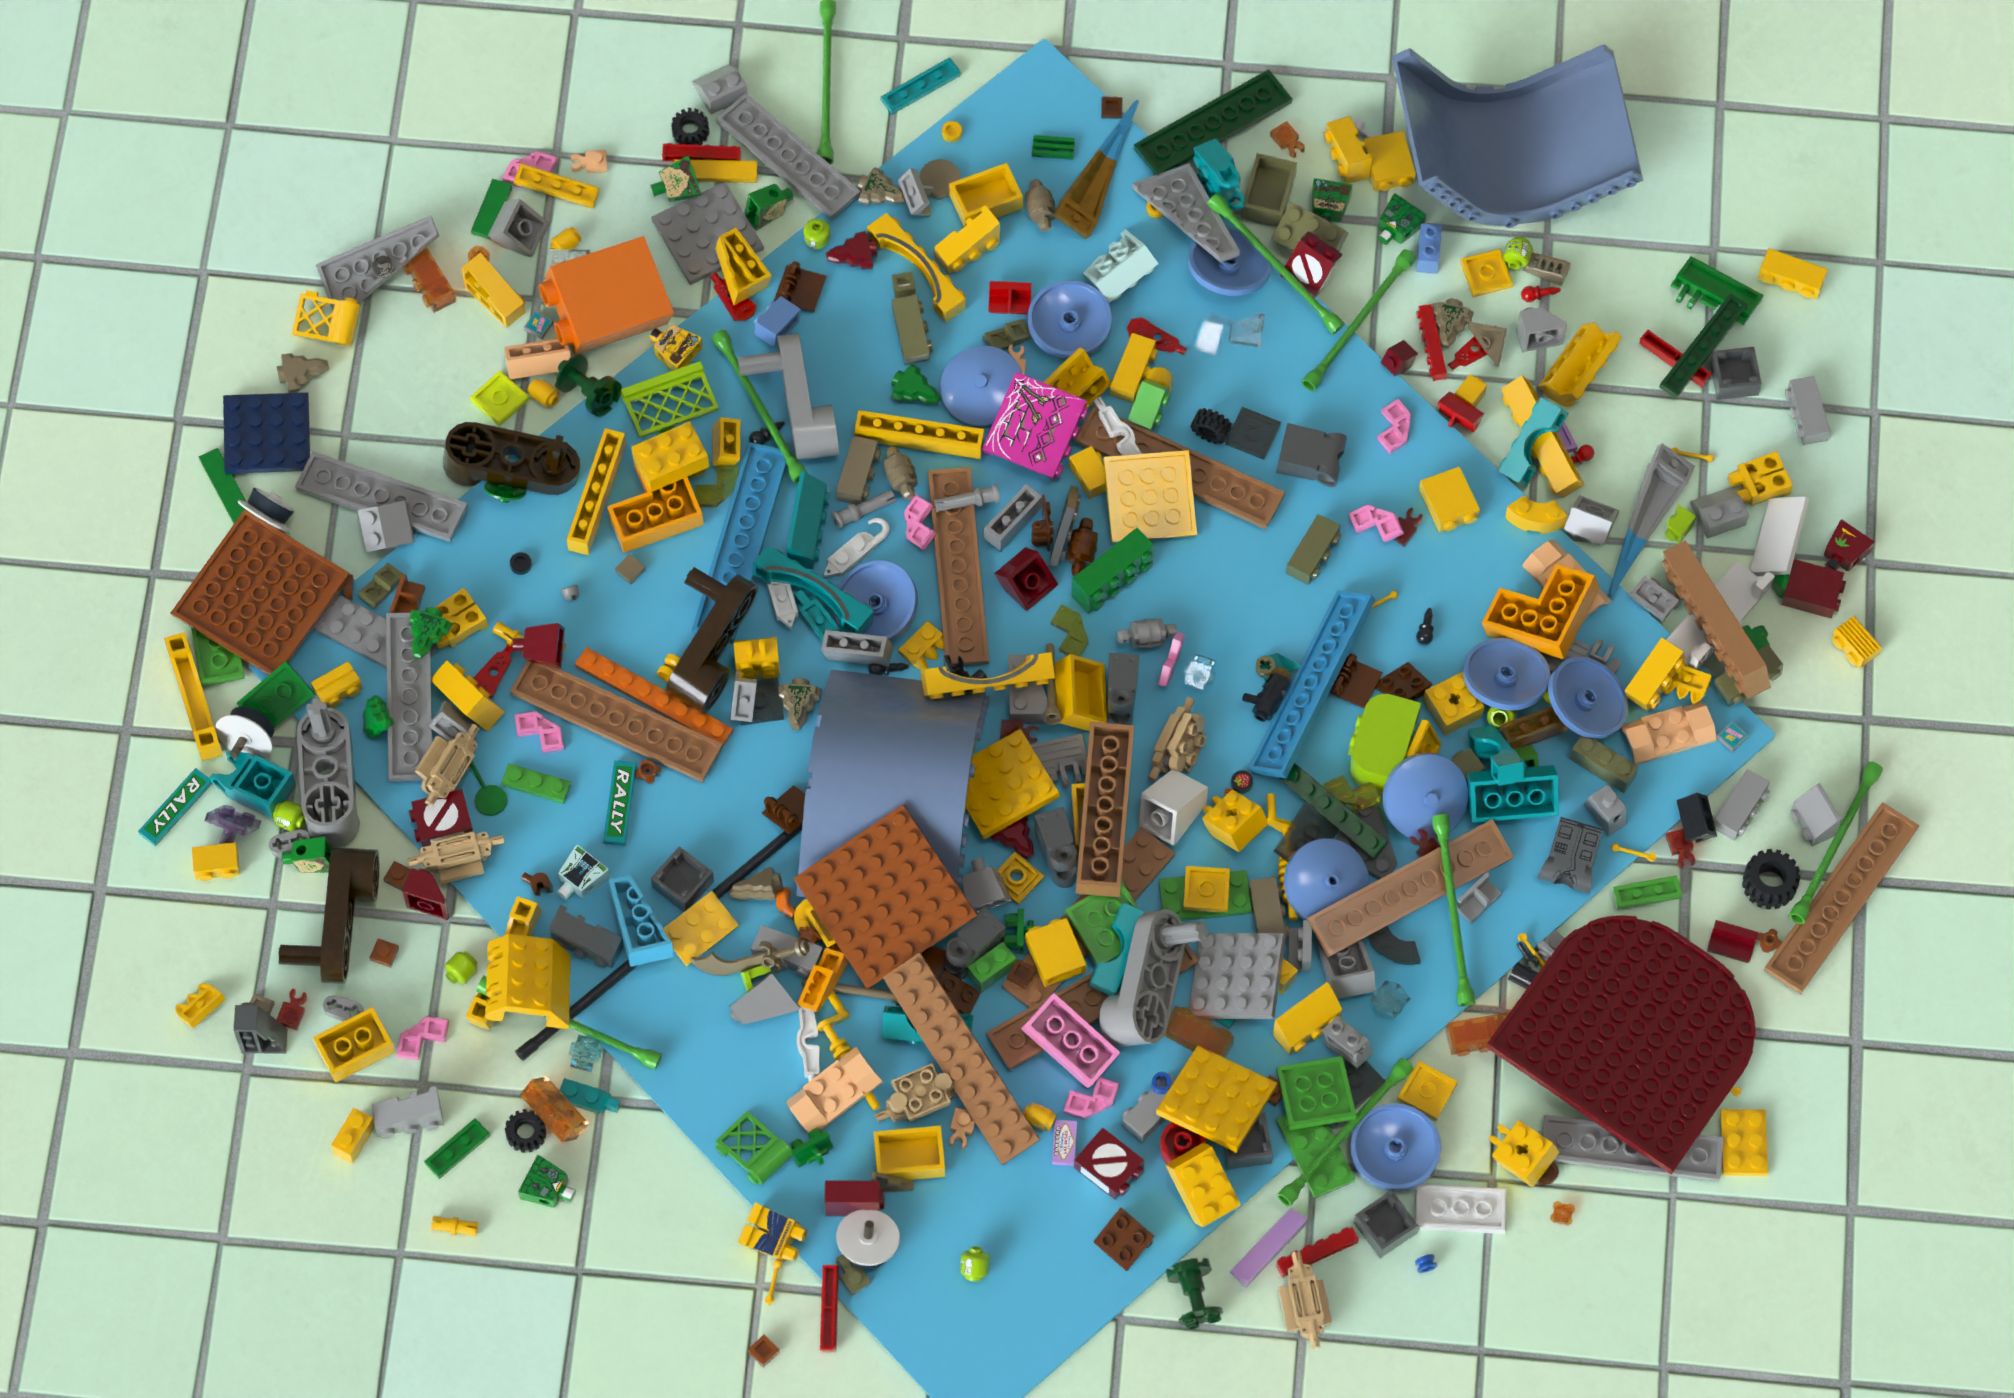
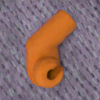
(782, 903)

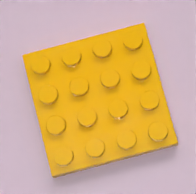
(1150, 495)
(1007, 784)
(1216, 1098)

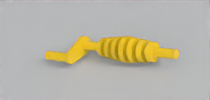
(1280, 825)
(838, 1045)

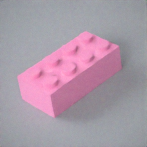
(1070, 1040)

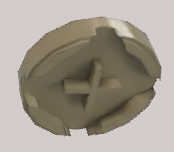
(939, 175)

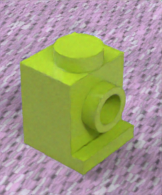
(1679, 524)

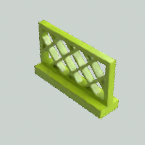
(666, 382)

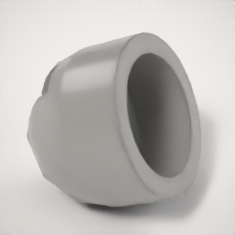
(570, 591)

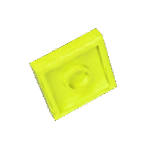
(499, 398)

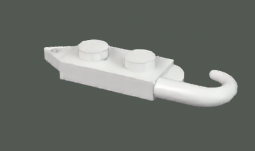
(855, 550)
(783, 602)

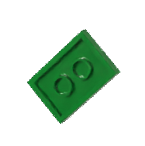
(278, 694)

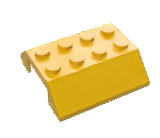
(528, 978)

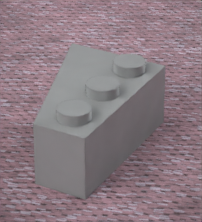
(1026, 702)
(408, 1114)

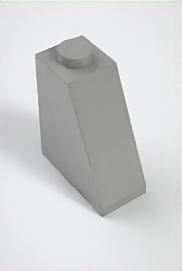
(763, 1002)

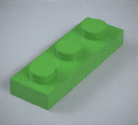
(536, 783)
(1647, 892)

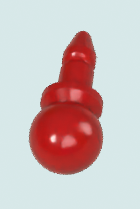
(1530, 293)
(1584, 453)

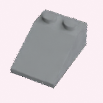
(1348, 970)

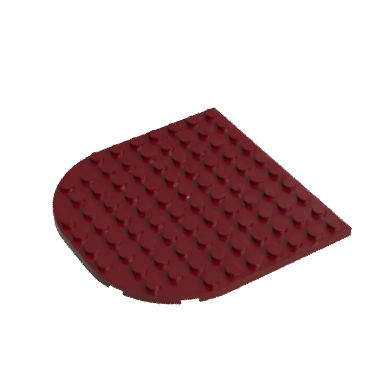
(1633, 1033)

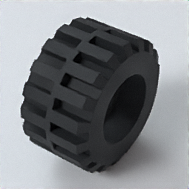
(1775, 863)

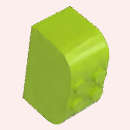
(1382, 738)

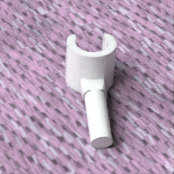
(1359, 124)

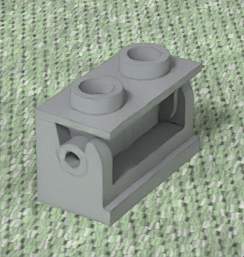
(1347, 1042)

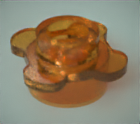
(1562, 1219)

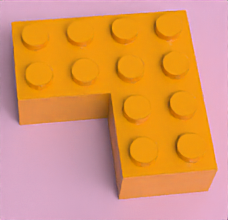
(655, 514)
(1544, 622)

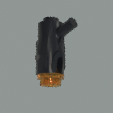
(1271, 696)

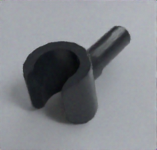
(1526, 955)

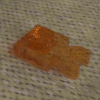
(1287, 137)

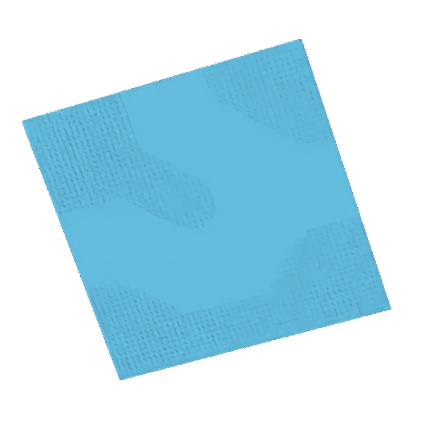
(1220, 588)

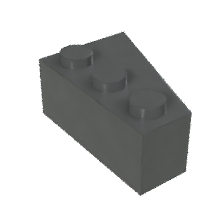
(584, 939)
(258, 1030)

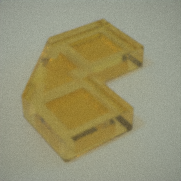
(715, 494)
(1071, 623)
(1358, 798)

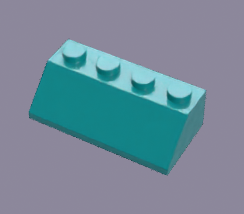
(807, 520)

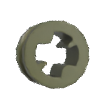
(1265, 660)

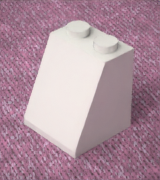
(1171, 806)

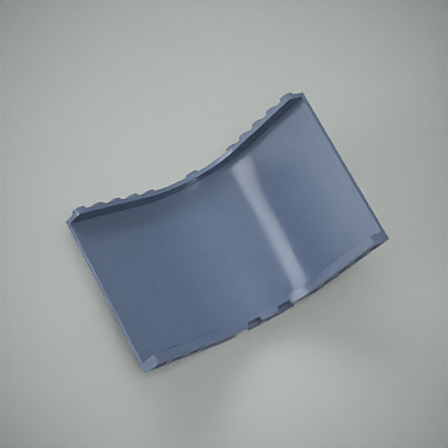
(1523, 147)
(887, 748)

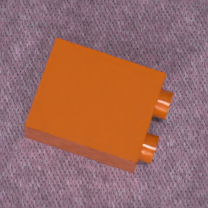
(606, 296)

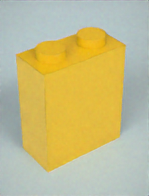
(1390, 161)
(1449, 499)
(1055, 952)

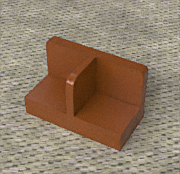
(407, 596)

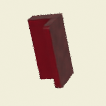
(1732, 941)

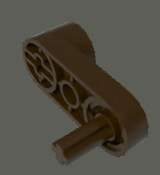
(478, 452)
(698, 675)
(351, 879)

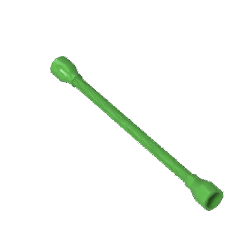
(827, 12)
(1403, 262)
(1331, 320)
(723, 342)
(1802, 908)
(1465, 993)
(646, 1056)
(1290, 1192)

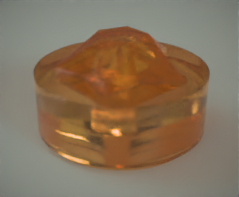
(476, 250)

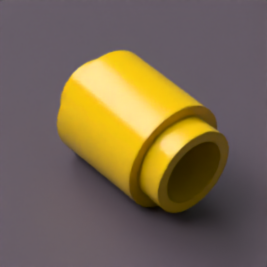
(566, 240)
(543, 393)
(1040, 1116)

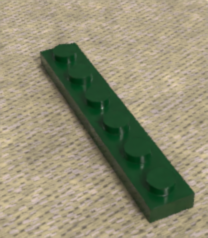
(1703, 346)
(1335, 811)

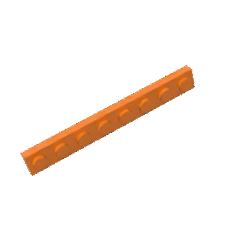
(651, 696)

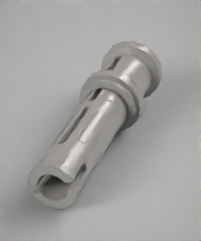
(977, 497)
(854, 512)

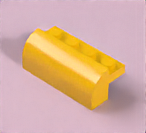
(1578, 364)
(1080, 377)

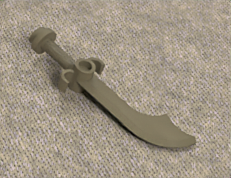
(716, 966)

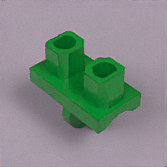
(1016, 920)
(813, 1149)

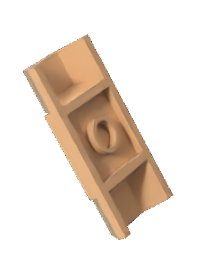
(1542, 562)
(1669, 732)
(833, 1091)

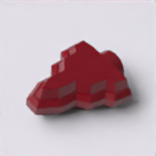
(854, 251)
(1016, 837)

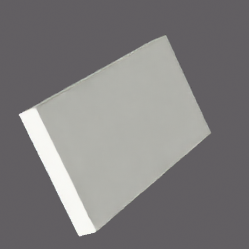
(1779, 536)
(1460, 1208)

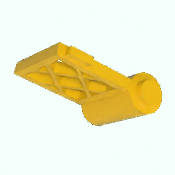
(342, 319)

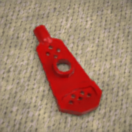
(733, 310)
(1149, 331)
(1472, 355)
(491, 682)

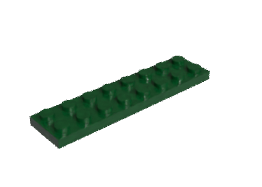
(1216, 119)

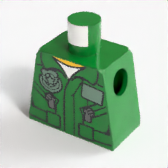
(1399, 220)
(545, 1184)

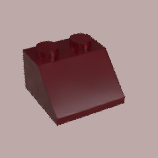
(1026, 578)
(424, 894)

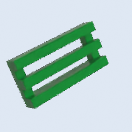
(1053, 143)

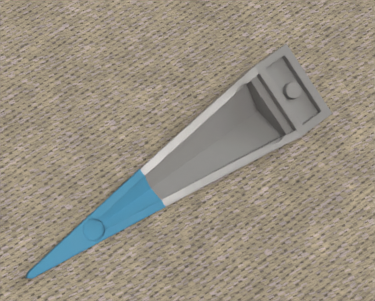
(1661, 486)

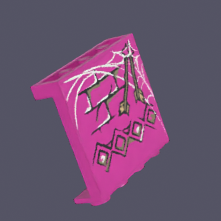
(1035, 426)

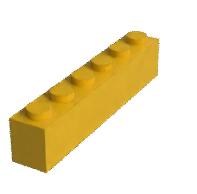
(920, 434)
(1548, 447)
(596, 491)

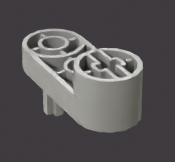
(811, 427)
(324, 747)
(1150, 979)

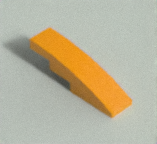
(823, 978)

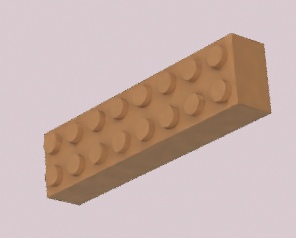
(1715, 620)
(1104, 809)

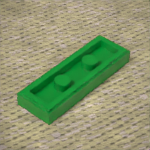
(493, 201)
(457, 1148)

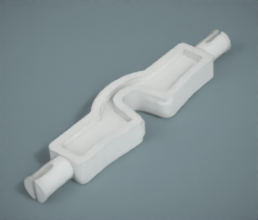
(1116, 427)
(810, 1053)

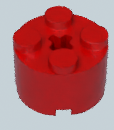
(1172, 1136)

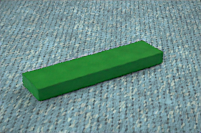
(223, 483)

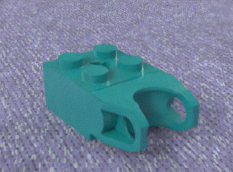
(1218, 172)
(255, 783)

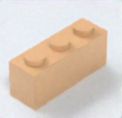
(535, 358)

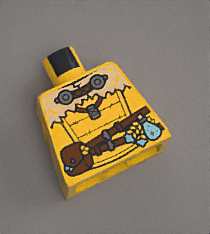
(675, 346)

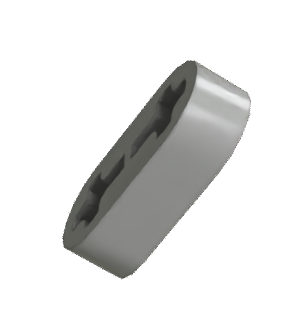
(286, 840)
(344, 1004)

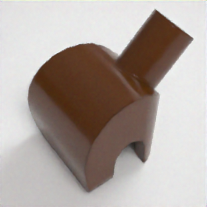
(537, 882)

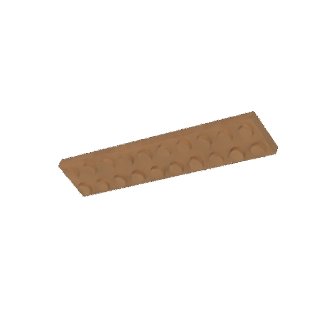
(1211, 480)
(958, 570)
(617, 719)
(1142, 862)
(1408, 889)
(1841, 898)
(1017, 1047)
(962, 1058)

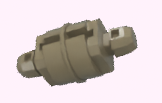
(1040, 205)
(900, 473)

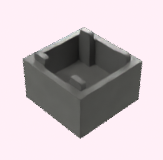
(1735, 373)
(682, 879)
(1254, 1150)
(1386, 1224)

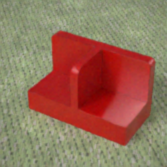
(1009, 297)
(1460, 412)

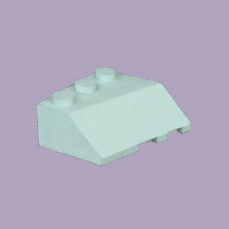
(1120, 267)

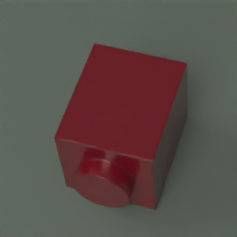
(1399, 358)

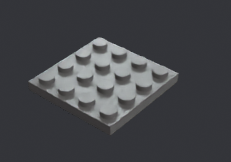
(695, 226)
(1237, 976)

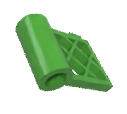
(766, 1160)

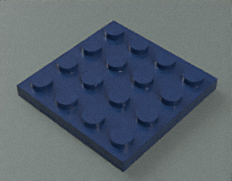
(266, 432)

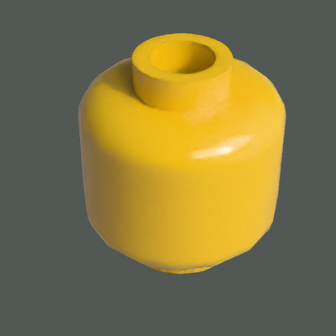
(1161, 376)

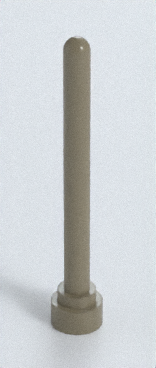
(1052, 713)
(862, 991)

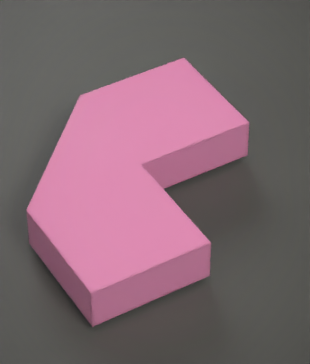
(537, 159)
(1399, 418)
(914, 516)
(1371, 516)
(1168, 667)
(534, 723)
(427, 1029)
(1087, 1106)

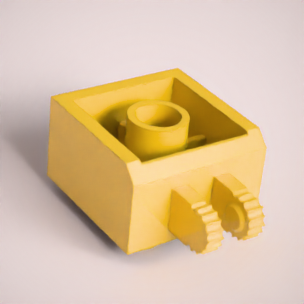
(757, 658)
(1448, 715)
(1234, 820)
(1512, 1150)

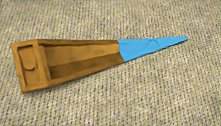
(1085, 197)

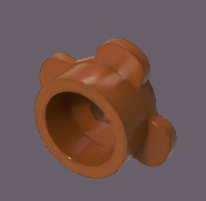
(647, 765)
(809, 934)
(1769, 946)

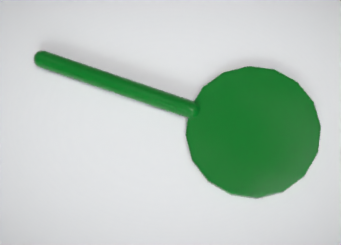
(489, 799)

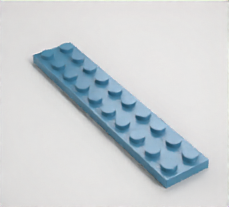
(745, 520)
(1311, 684)

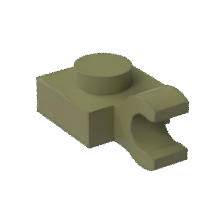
(852, 1277)

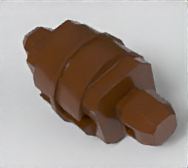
(1082, 546)

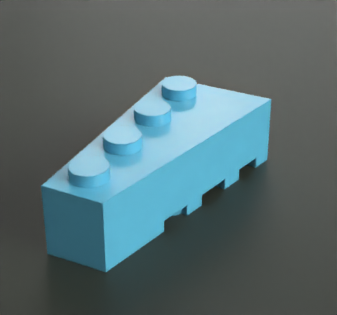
(639, 928)

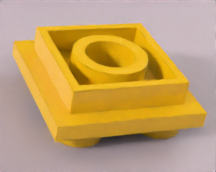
(1031, 877)

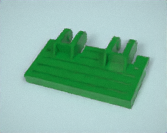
(1714, 287)

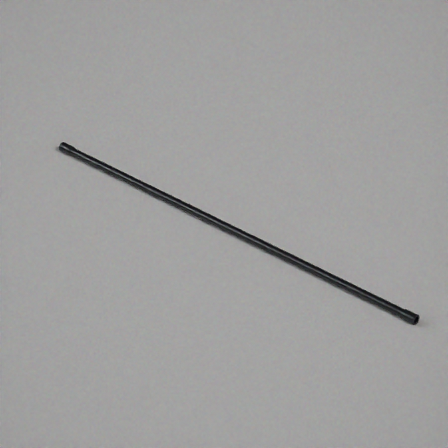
(534, 1043)

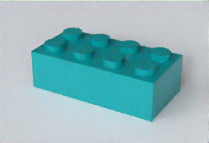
(1527, 799)

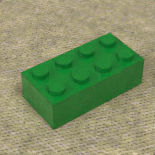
(1113, 571)

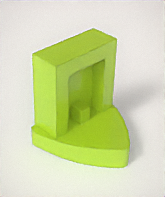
(751, 973)

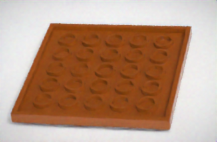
(260, 593)
(885, 896)

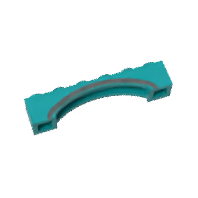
(776, 567)

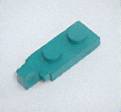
(815, 615)
(588, 1097)

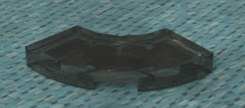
(1393, 948)

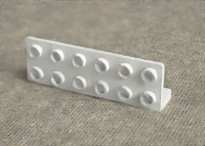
(1741, 593)

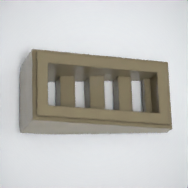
(1557, 278)

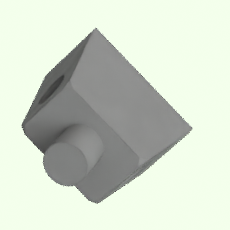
(1606, 806)
(984, 886)

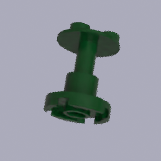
(599, 393)
(1189, 1275)

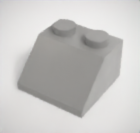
(720, 88)
(518, 227)
(1539, 329)
(1720, 512)
(1591, 520)
(386, 525)
(1816, 815)

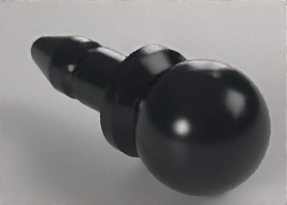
(763, 435)
(1425, 635)
(877, 669)

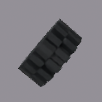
(690, 117)
(1211, 426)
(525, 1143)

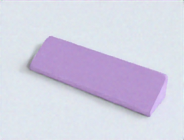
(1269, 1247)

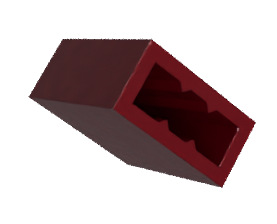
(1814, 589)
(850, 1196)

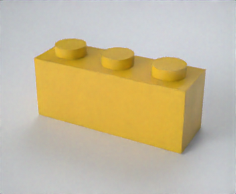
(1792, 273)
(1133, 367)

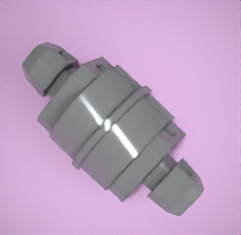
(1146, 633)

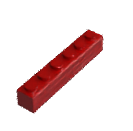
(700, 152)
(1432, 342)
(1670, 355)
(1320, 1250)
(829, 1308)

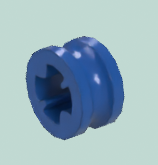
(1161, 1090)
(1426, 1263)

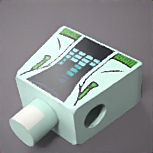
(581, 874)

